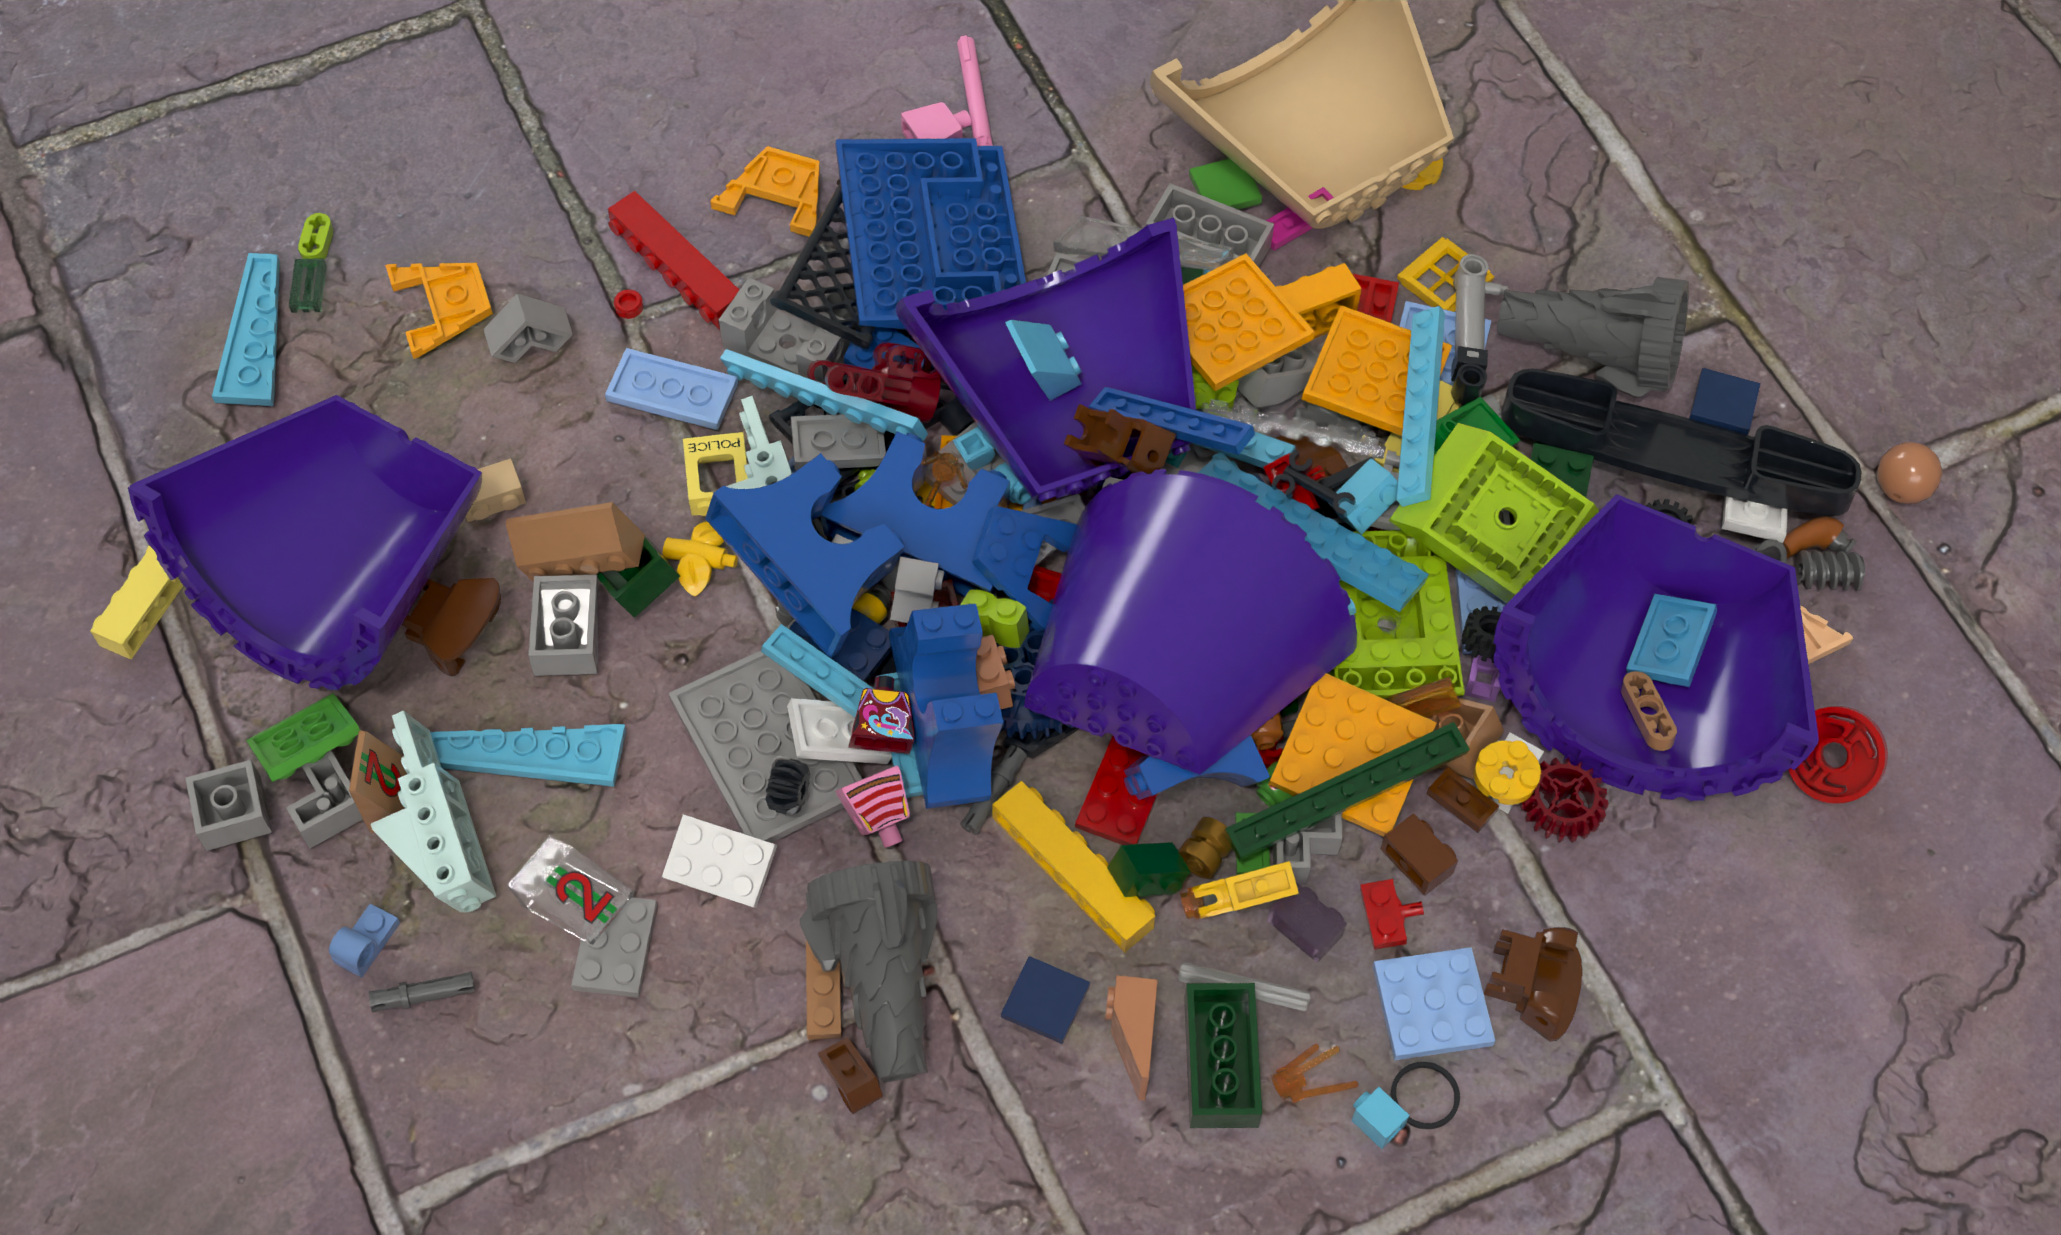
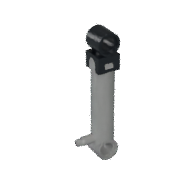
(1470, 357)

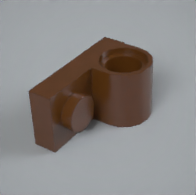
(851, 1074)

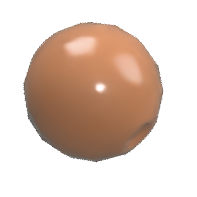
(1909, 473)

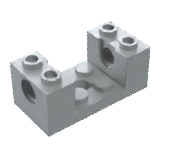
(758, 329)

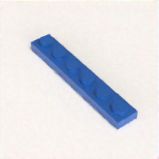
(1185, 422)

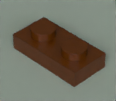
(1462, 799)

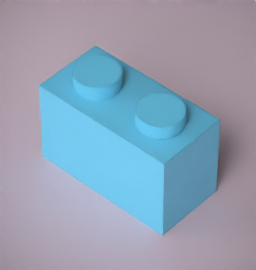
(1374, 493)

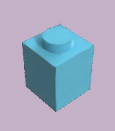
(1379, 1116)

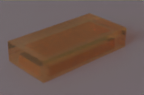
(1429, 698)

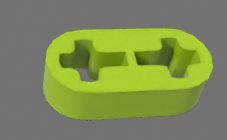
(310, 237)

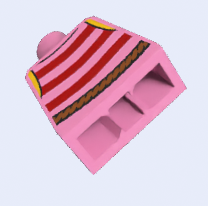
(877, 804)

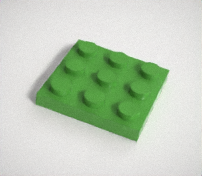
(303, 737)

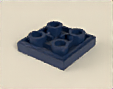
(1725, 401)
(1045, 1000)

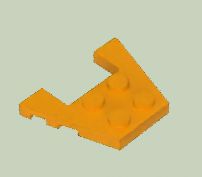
(778, 178)
(454, 296)

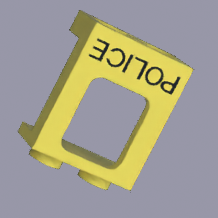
(708, 450)

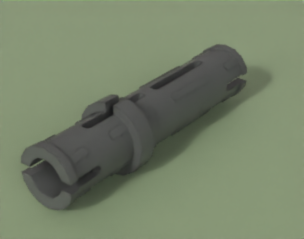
(1001, 778)
(414, 993)

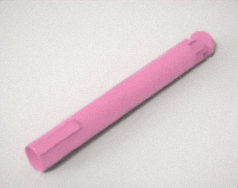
(974, 91)

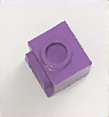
(1479, 689)

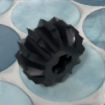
(787, 786)

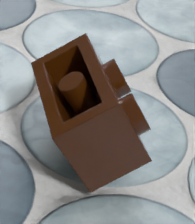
(1419, 854)

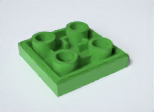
(1226, 184)

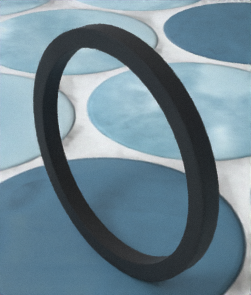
(1447, 1075)

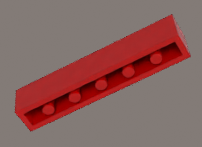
(672, 256)

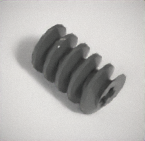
(1830, 568)

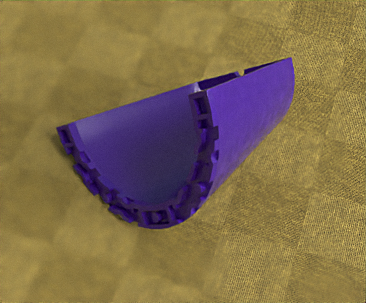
(1121, 327)
(308, 536)
(1186, 619)
(1576, 625)

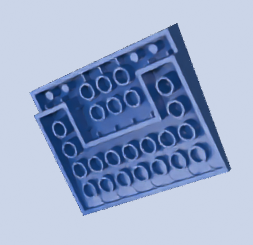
(926, 221)

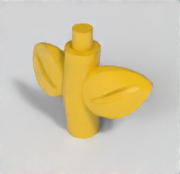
(698, 557)

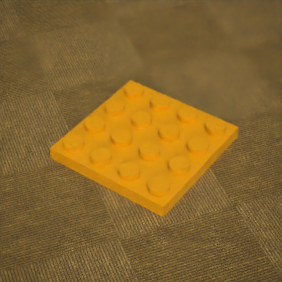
(1239, 322)
(1364, 370)
(1341, 731)

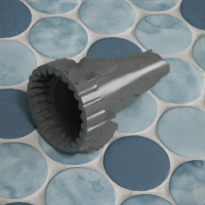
(1628, 330)
(881, 930)

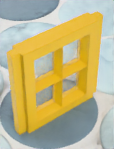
(1433, 274)

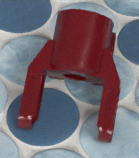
(889, 381)

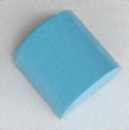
(974, 448)

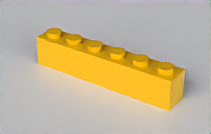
(1073, 865)

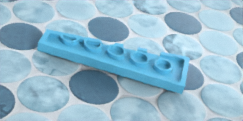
(249, 353)
(557, 754)

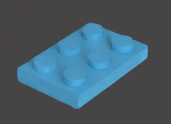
(1672, 639)

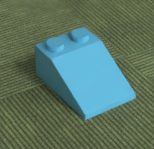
(1046, 357)

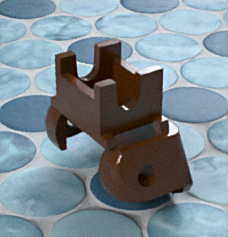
(1107, 436)
(452, 619)
(1540, 978)

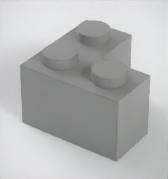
(526, 324)
(915, 587)
(329, 807)
(1318, 839)

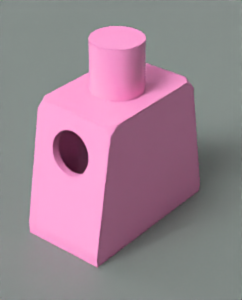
(934, 122)

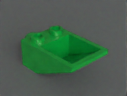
(1477, 415)

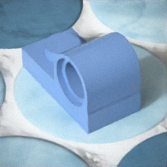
(359, 946)

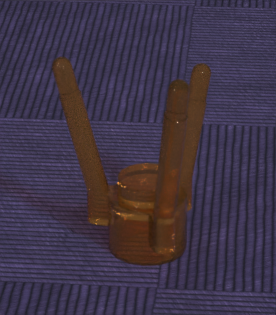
(944, 470)
(1290, 1078)

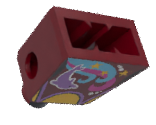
(883, 719)

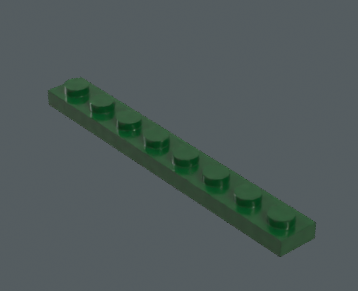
(1346, 791)

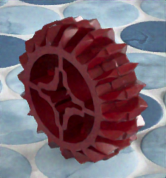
(1569, 816)

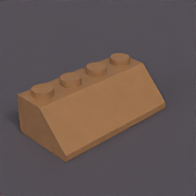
(575, 541)

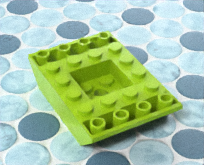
(1470, 485)
(1425, 641)

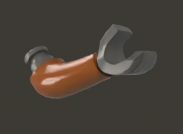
(1817, 532)

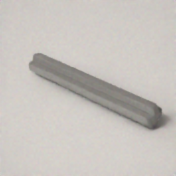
(1264, 990)

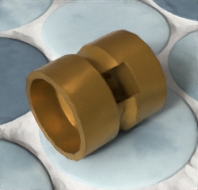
(1205, 848)

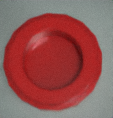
(628, 304)

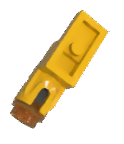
(1239, 891)

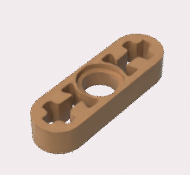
(1645, 722)

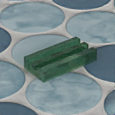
(306, 304)

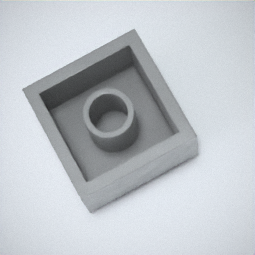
(228, 805)

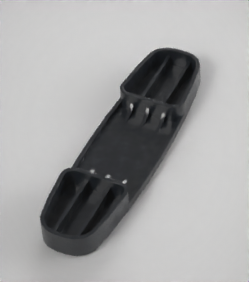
(1764, 469)

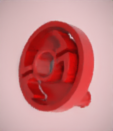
(1860, 771)

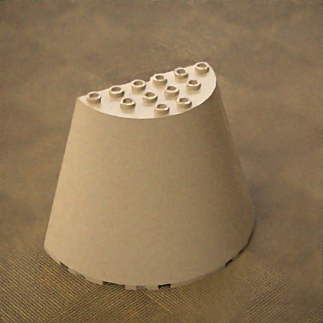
(1324, 109)

